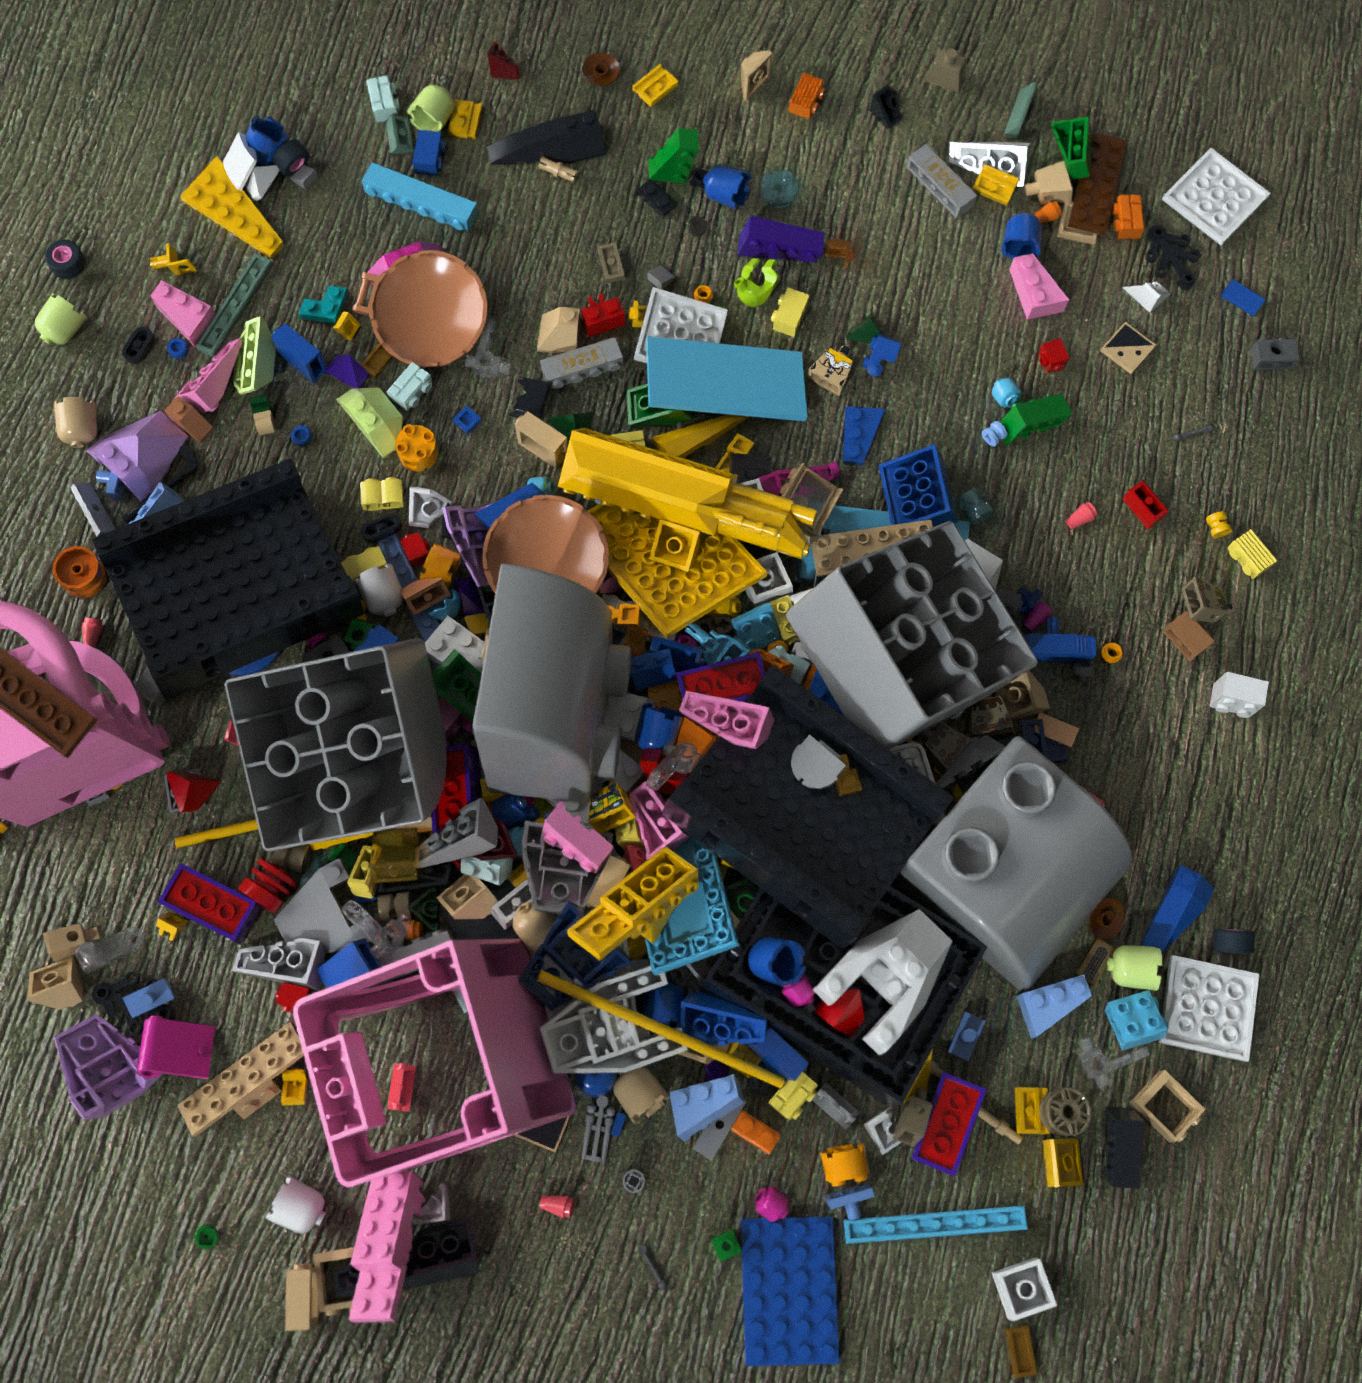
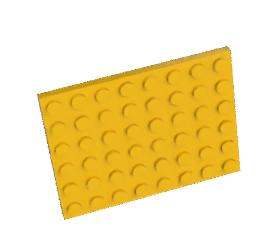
(666, 593)

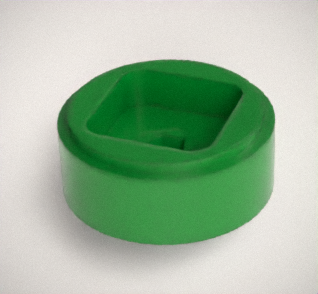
(206, 1236)

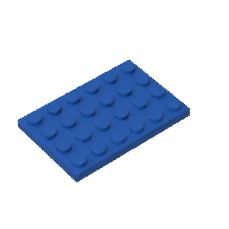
(789, 1291)

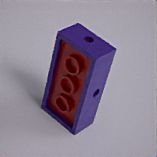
(726, 679)
(460, 786)
(210, 903)
(949, 1124)

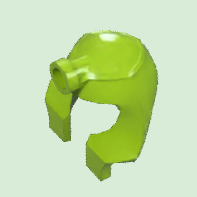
(751, 293)

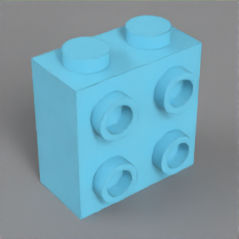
(1136, 1020)

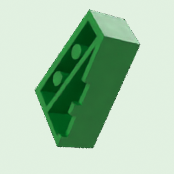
(1075, 145)
(675, 158)
(1035, 415)

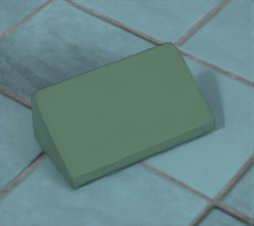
(399, 135)

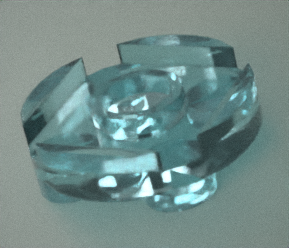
(778, 178)

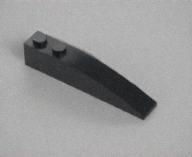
(561, 139)
(434, 1257)

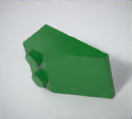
(641, 415)
(458, 683)

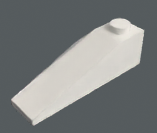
(1003, 156)

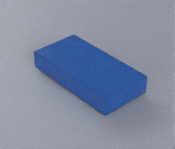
(1243, 297)

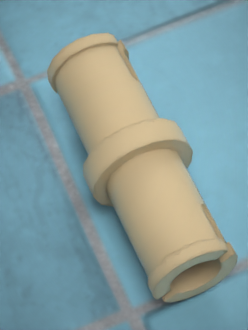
(558, 169)

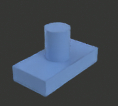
(115, 485)
(149, 997)
(966, 1036)
(849, 1198)

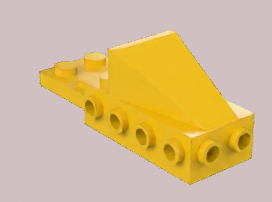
(637, 904)

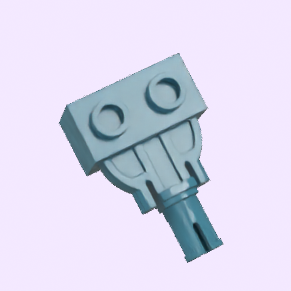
(717, 649)

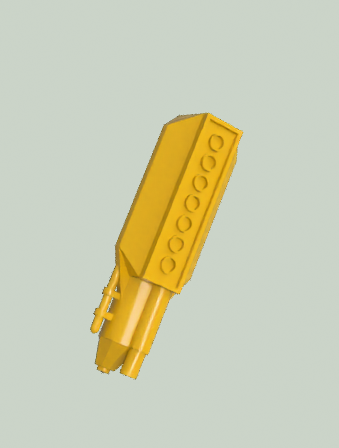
(681, 492)

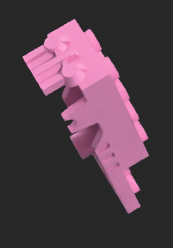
(384, 1246)

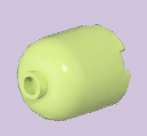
(431, 108)
(58, 321)
(1136, 967)

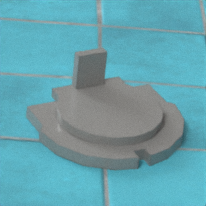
(816, 764)

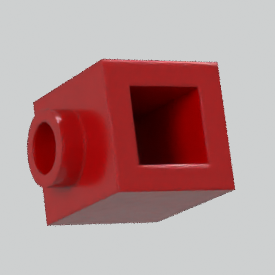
(1053, 356)
(415, 548)
(289, 994)

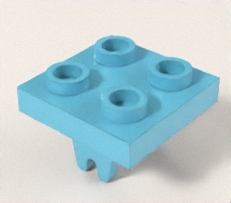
(757, 627)

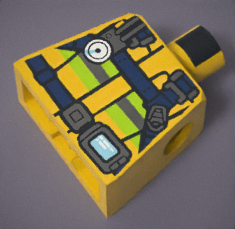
(609, 807)

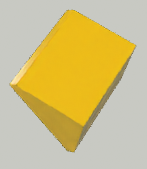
(675, 545)
(1062, 1162)

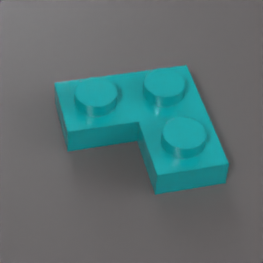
(326, 310)

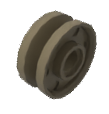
(1077, 1110)

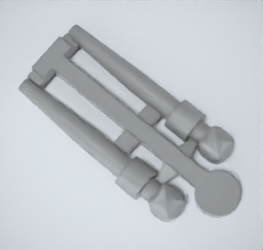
(602, 1102)

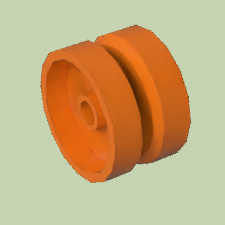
(79, 572)

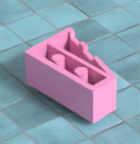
(1036, 288)
(655, 828)

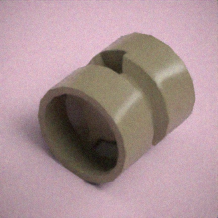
(295, 857)
(393, 906)

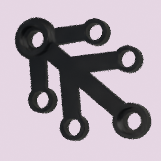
(1171, 254)
(111, 995)

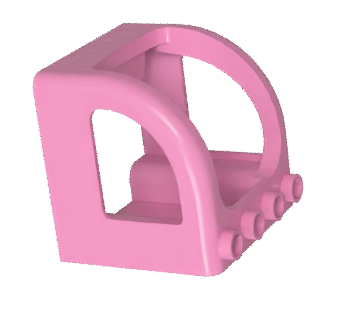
(117, 748)
(507, 1032)

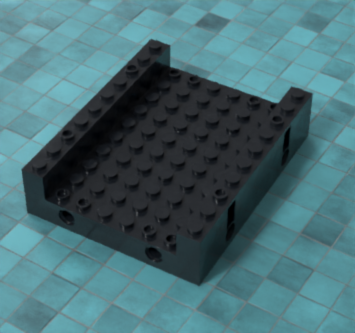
(227, 578)
(804, 844)
(883, 1076)

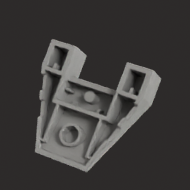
(552, 875)
(317, 912)

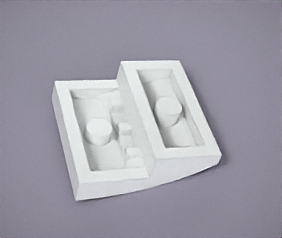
(240, 161)

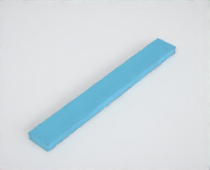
(935, 1224)

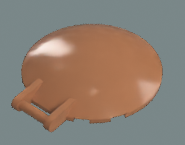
(425, 308)
(548, 536)

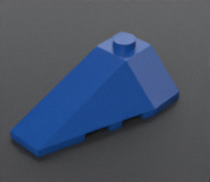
(1179, 906)
(720, 1021)

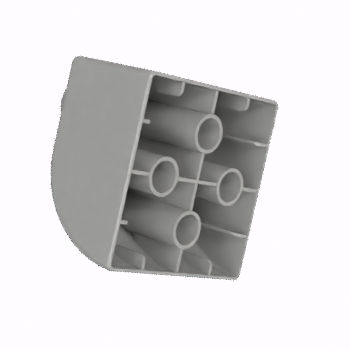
(910, 635)
(548, 688)
(341, 744)
(1019, 862)

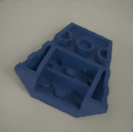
(568, 960)

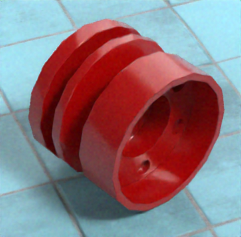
(267, 885)

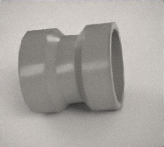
(633, 1181)

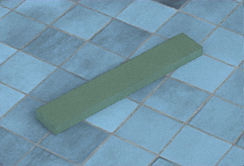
(234, 305)

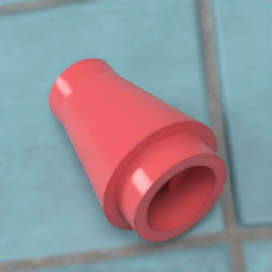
(1082, 515)
(91, 631)
(558, 1205)

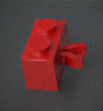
(602, 316)

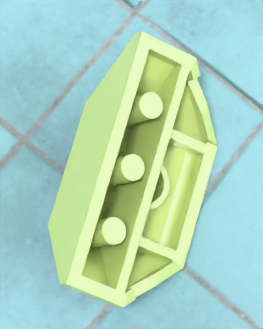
(255, 358)
(374, 417)

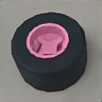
(290, 157)
(65, 259)
(1234, 941)

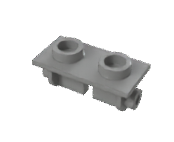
(835, 1106)

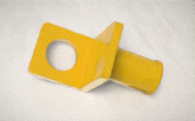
(171, 260)

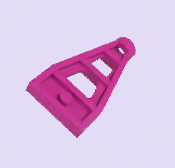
(773, 481)

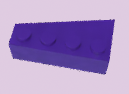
(779, 241)

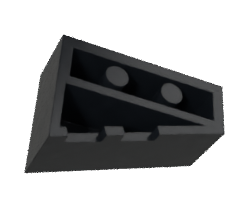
(430, 876)

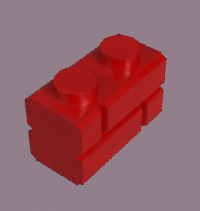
(1145, 504)

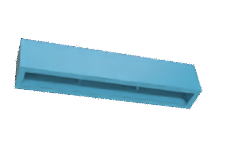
(420, 197)

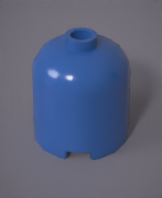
(265, 138)
(727, 185)
(1022, 236)
(657, 727)
(777, 960)
(665, 1004)
(595, 1084)

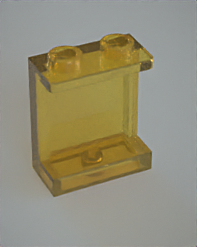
(394, 855)

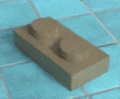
(610, 262)

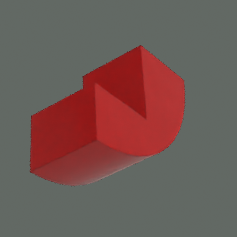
(650, 760)

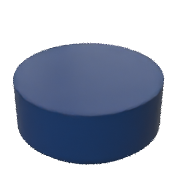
(177, 348)
(301, 436)

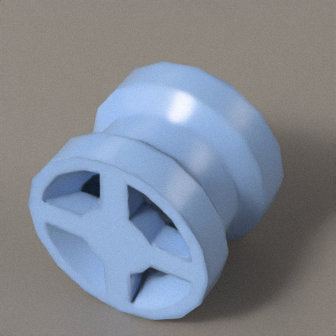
(994, 433)

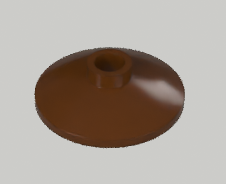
(598, 64)
(1107, 919)

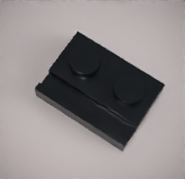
(749, 466)

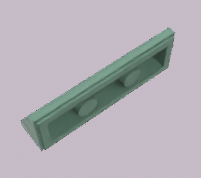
(1019, 111)

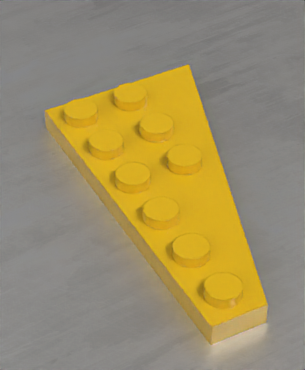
(231, 208)

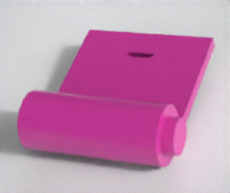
(173, 1048)

